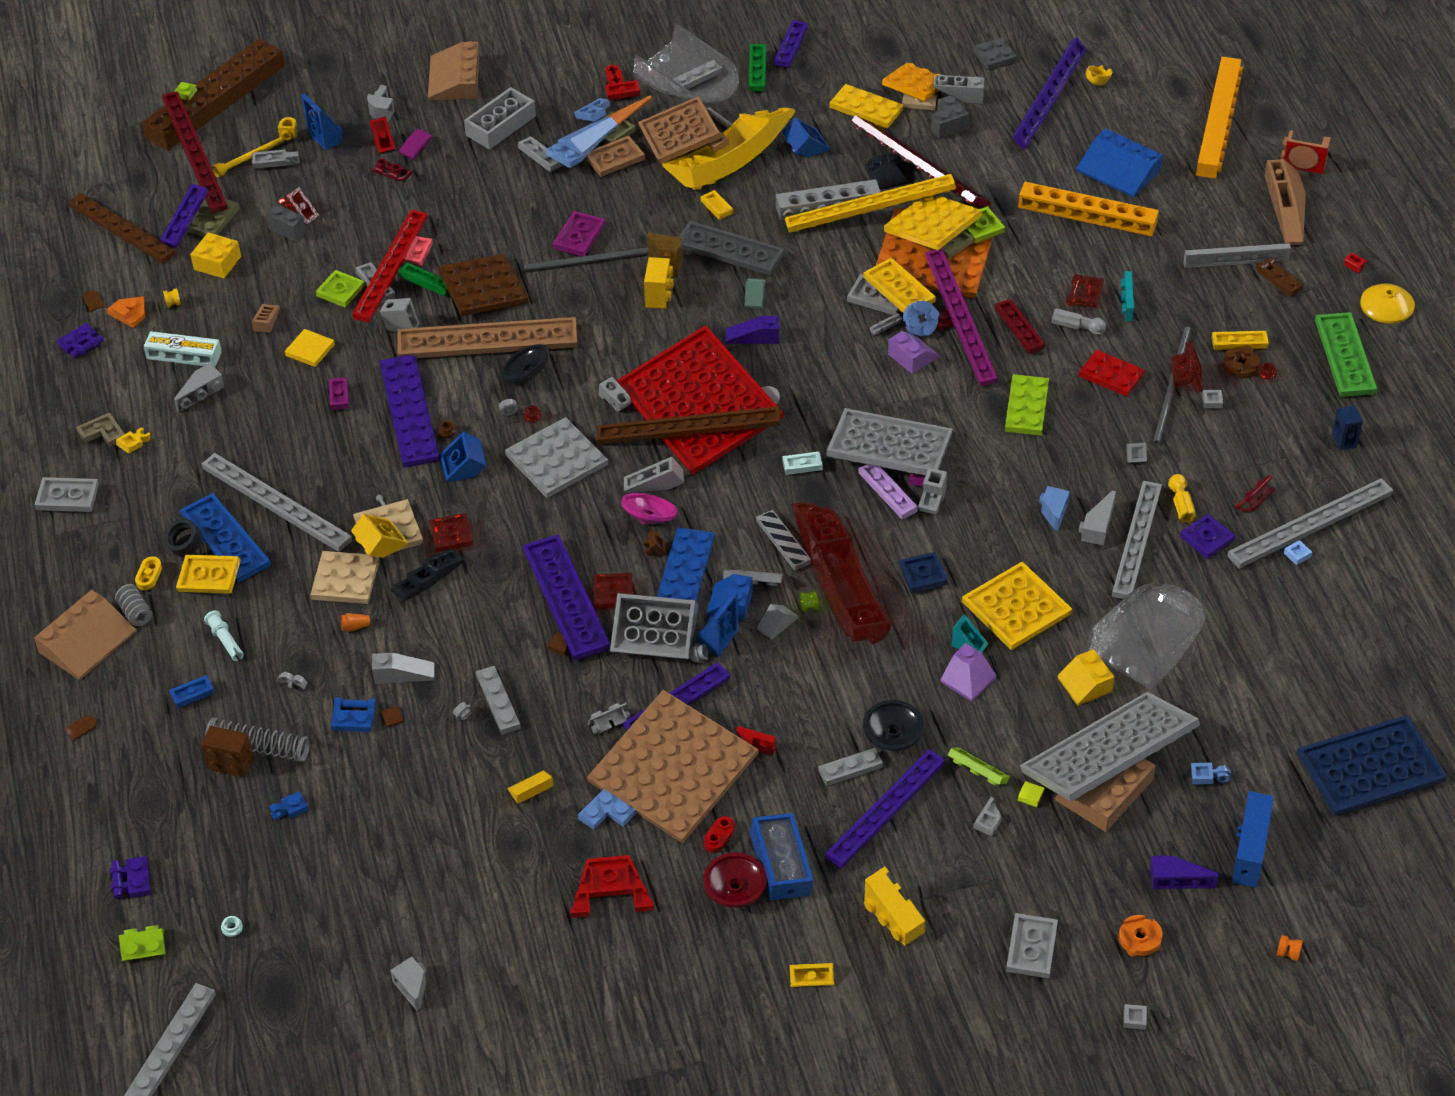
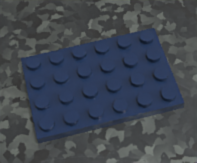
(1371, 765)

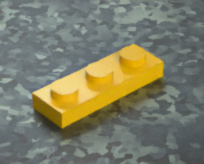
(1239, 339)

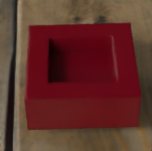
(944, 321)

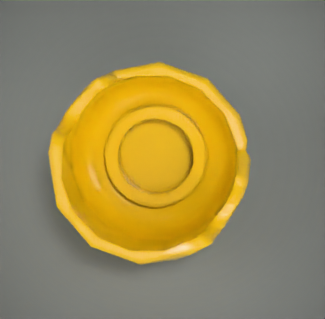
(1097, 75)

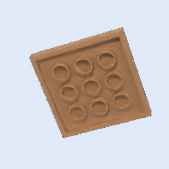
(679, 130)

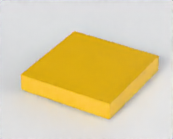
(309, 347)

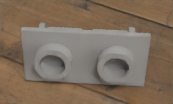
(601, 720)

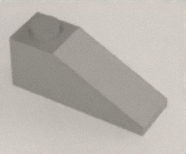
(656, 477)
(1097, 521)
(400, 668)

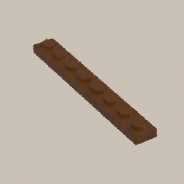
(121, 228)

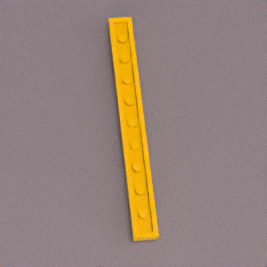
(870, 203)

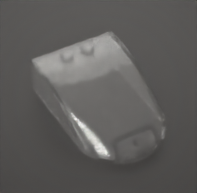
(681, 56)
(1148, 632)

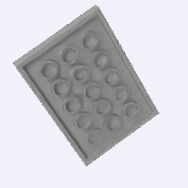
(889, 442)

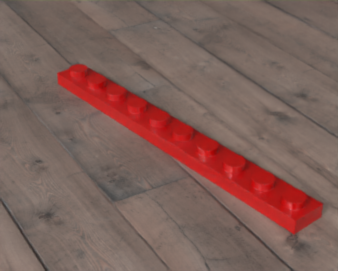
(389, 266)

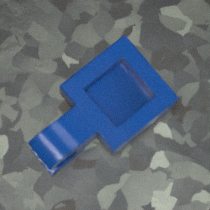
(290, 805)

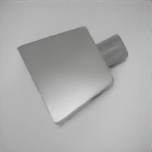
(397, 314)

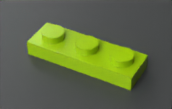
(978, 766)

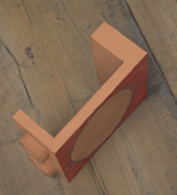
(1306, 155)

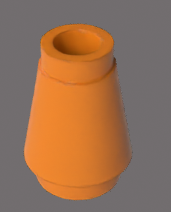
(353, 622)

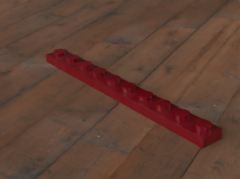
(194, 151)

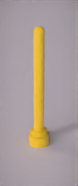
(220, 168)

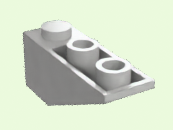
(961, 87)
(199, 386)

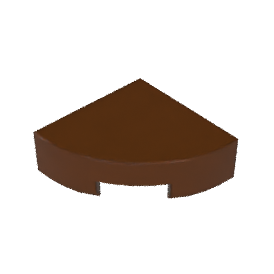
(558, 644)

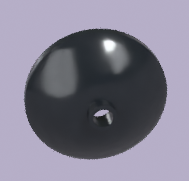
(525, 364)
(896, 718)

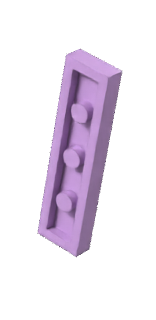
(888, 490)

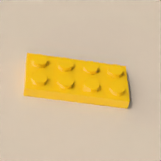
(866, 105)
(897, 284)

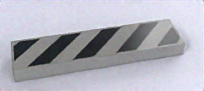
(783, 540)

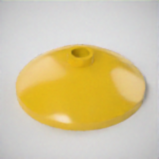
(1387, 303)

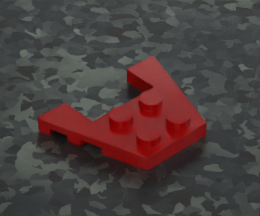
(608, 878)

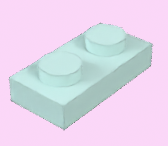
(802, 463)

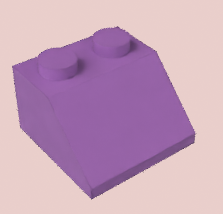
(910, 351)

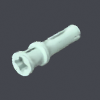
(220, 630)

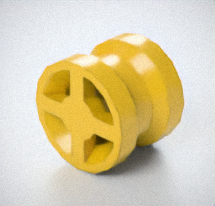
(172, 298)

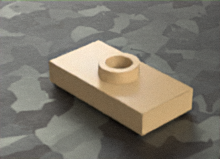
(914, 103)

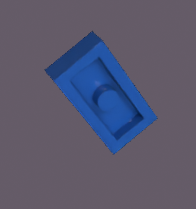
(191, 691)

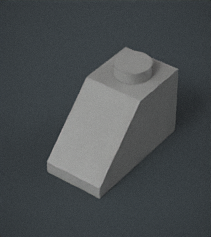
(410, 980)

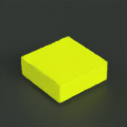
(1031, 794)

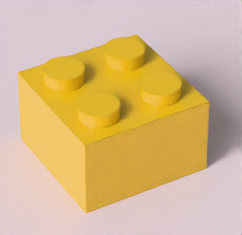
(215, 255)
(658, 282)

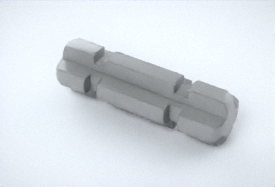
(886, 324)

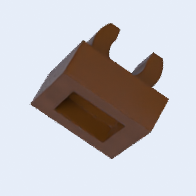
(654, 544)

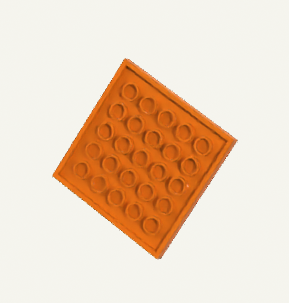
(966, 265)

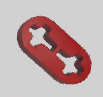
(617, 76)

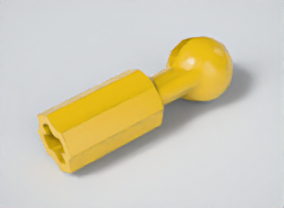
(1182, 499)

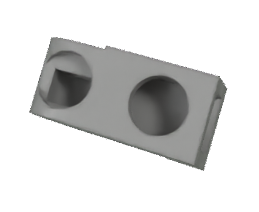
(614, 394)

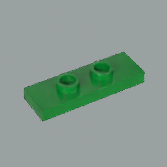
(423, 278)

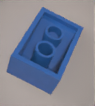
(320, 126)
(720, 627)

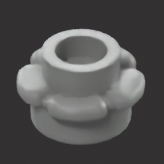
(462, 711)

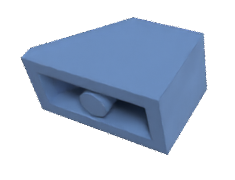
(1054, 505)

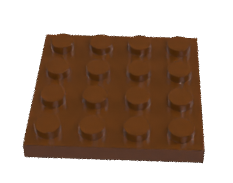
(483, 284)

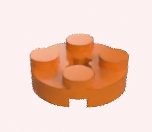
(1140, 946)

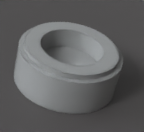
(508, 407)

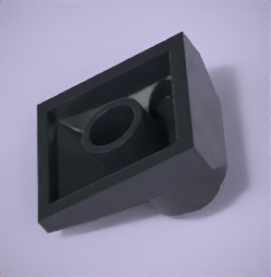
(886, 170)

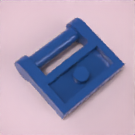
(353, 720)

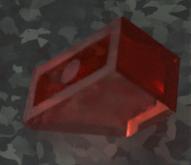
(298, 203)

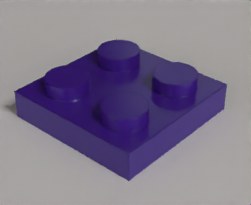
(1207, 536)

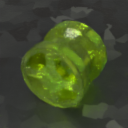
(809, 600)

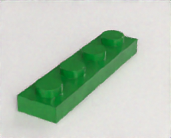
(757, 67)

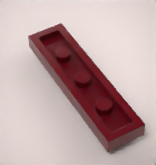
(1019, 326)

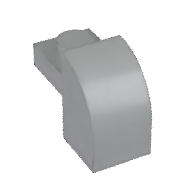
(380, 104)
(934, 491)

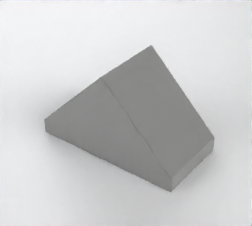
(776, 620)

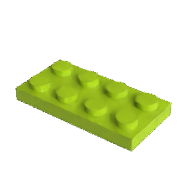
(1027, 405)

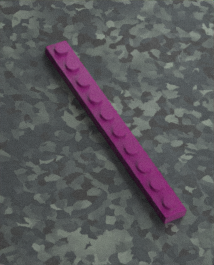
(961, 317)

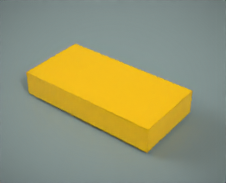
(717, 205)

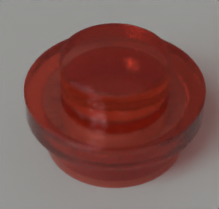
(1267, 371)
(532, 413)

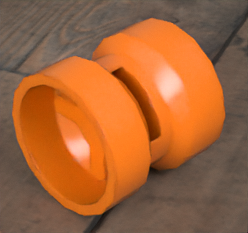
(1294, 950)

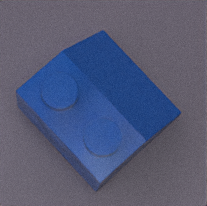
(804, 139)
(463, 458)
(723, 589)

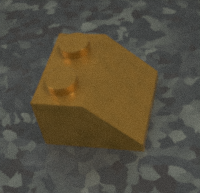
(666, 247)

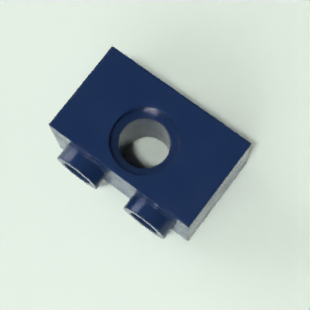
(1347, 427)

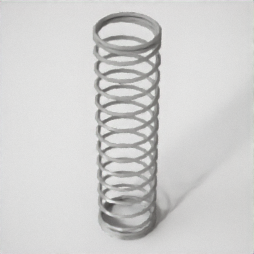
(300, 742)

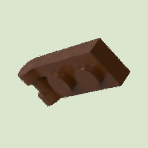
(1279, 277)

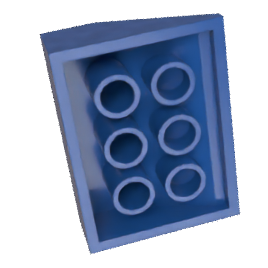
(1120, 163)

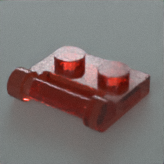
(1091, 292)

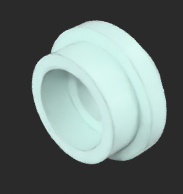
(231, 921)

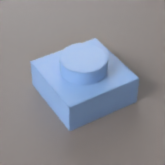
(1298, 552)

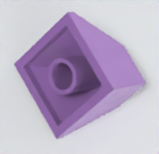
(968, 673)

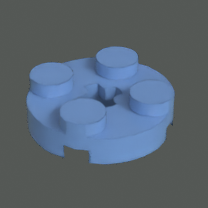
(929, 314)

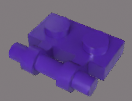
(80, 340)
(137, 877)

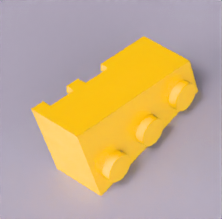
(892, 909)

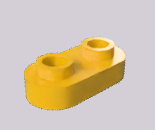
(147, 576)

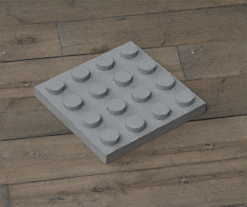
(556, 457)

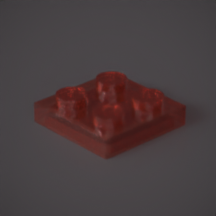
(451, 532)
(608, 585)

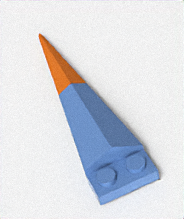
(577, 145)

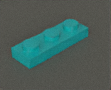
(1127, 295)

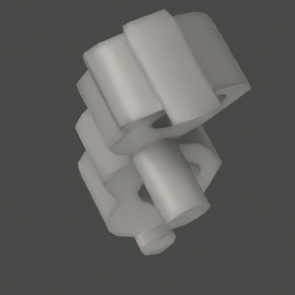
(297, 680)

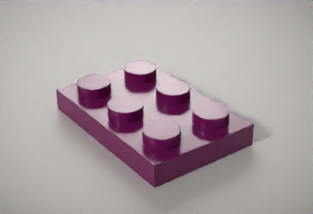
(579, 233)

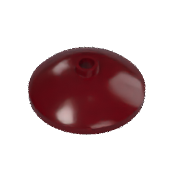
(732, 871)

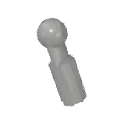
(1077, 321)

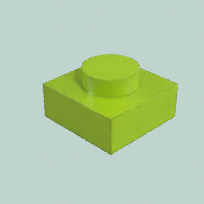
(186, 90)

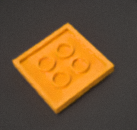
(912, 81)

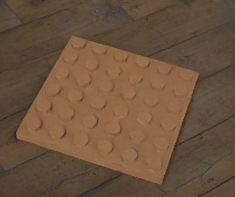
(673, 765)

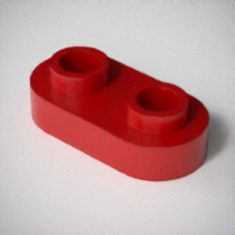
(720, 833)

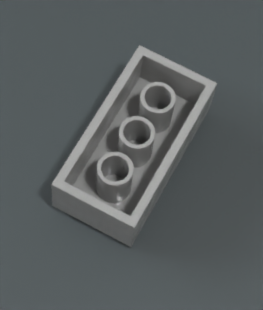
(500, 118)

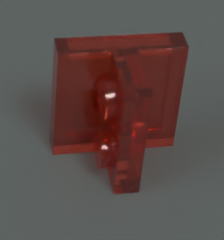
(1187, 368)

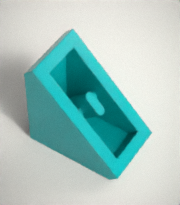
(967, 633)

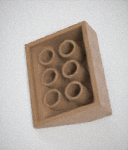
(454, 72)
(84, 635)
(1113, 797)

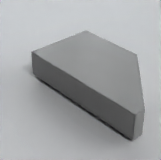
(988, 819)

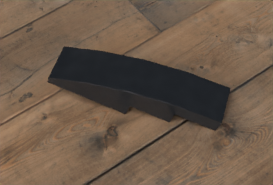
(430, 573)

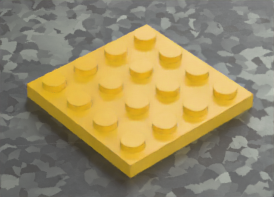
(932, 221)
(1016, 605)

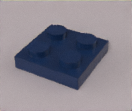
(923, 572)

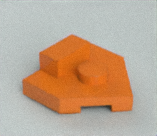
(129, 310)

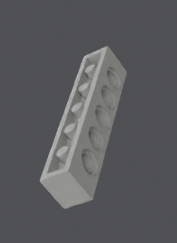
(811, 199)

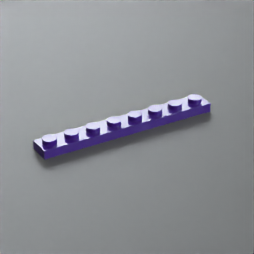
(885, 808)

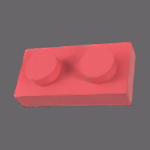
(418, 251)

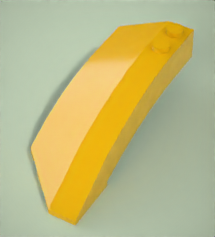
(746, 139)

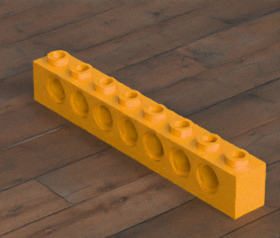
(1088, 208)

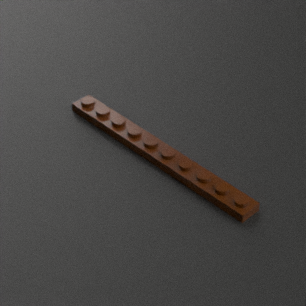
(688, 425)

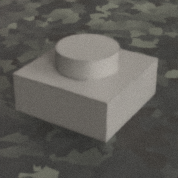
(1212, 398)
(1136, 452)
(1135, 1016)

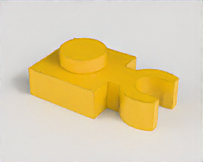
(131, 442)

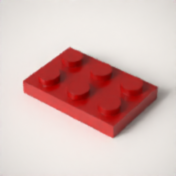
(1111, 373)

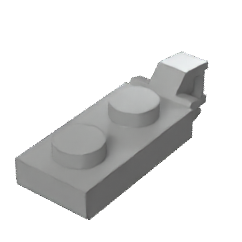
(274, 158)

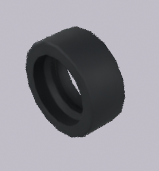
(175, 529)

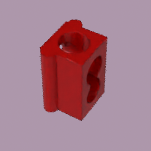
(1354, 262)

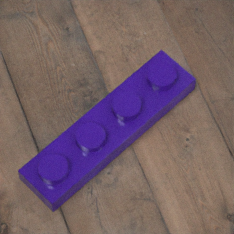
(791, 44)
(184, 215)

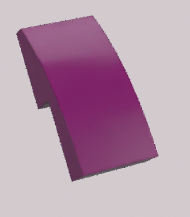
(413, 145)

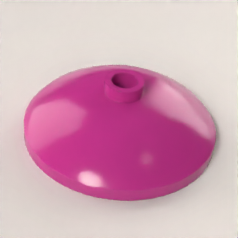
(648, 508)

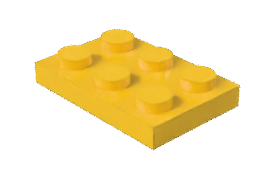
(208, 574)

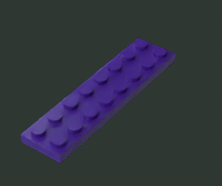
(409, 411)
(566, 597)

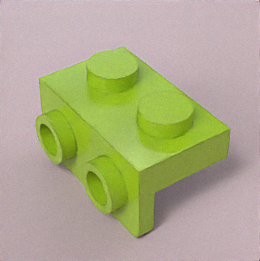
(142, 944)

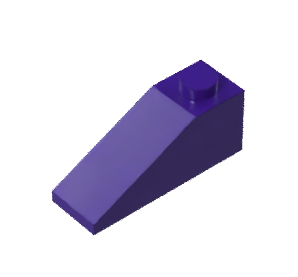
(755, 331)
(1175, 873)

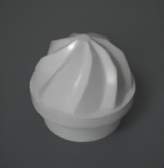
(698, 653)

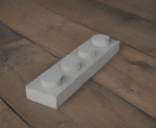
(498, 700)

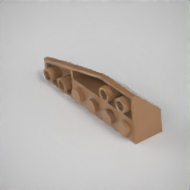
(1287, 198)

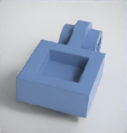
(1203, 773)

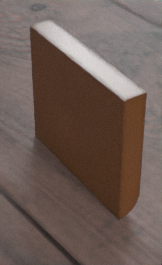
(392, 716)

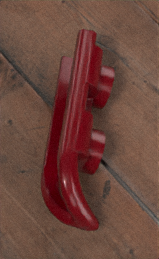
(395, 170)
(1251, 496)

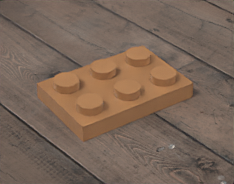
(615, 156)

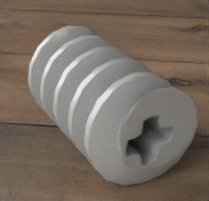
(133, 605)

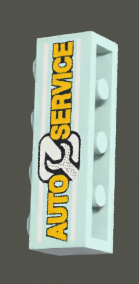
(182, 349)

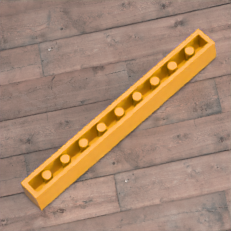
(1219, 118)

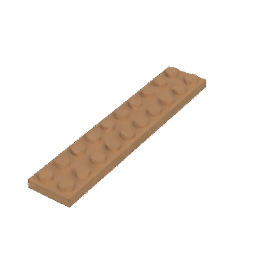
(487, 337)

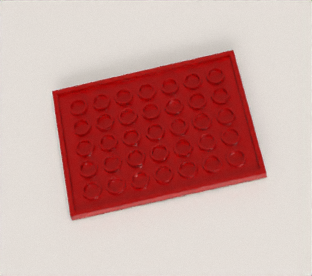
(696, 380)

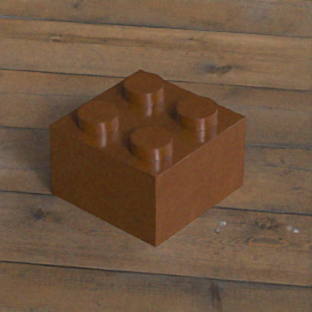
(227, 751)

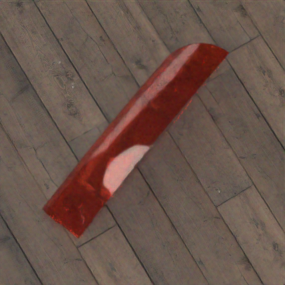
(841, 573)

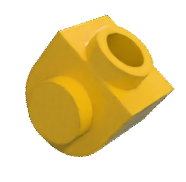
(287, 128)

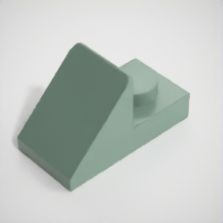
(754, 293)

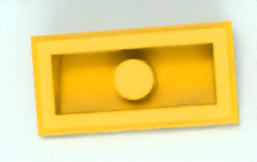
(531, 786)
(811, 974)

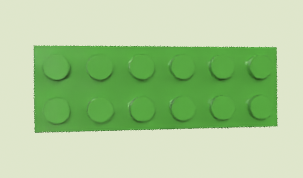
(1345, 354)

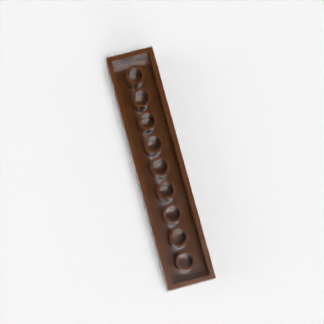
(218, 91)

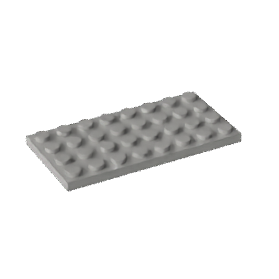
(1109, 746)

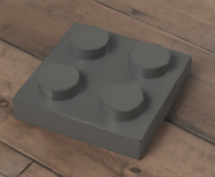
(994, 53)

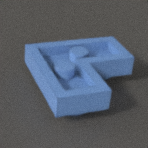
(593, 111)
(605, 806)

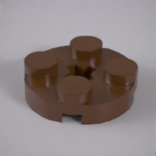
(1233, 360)

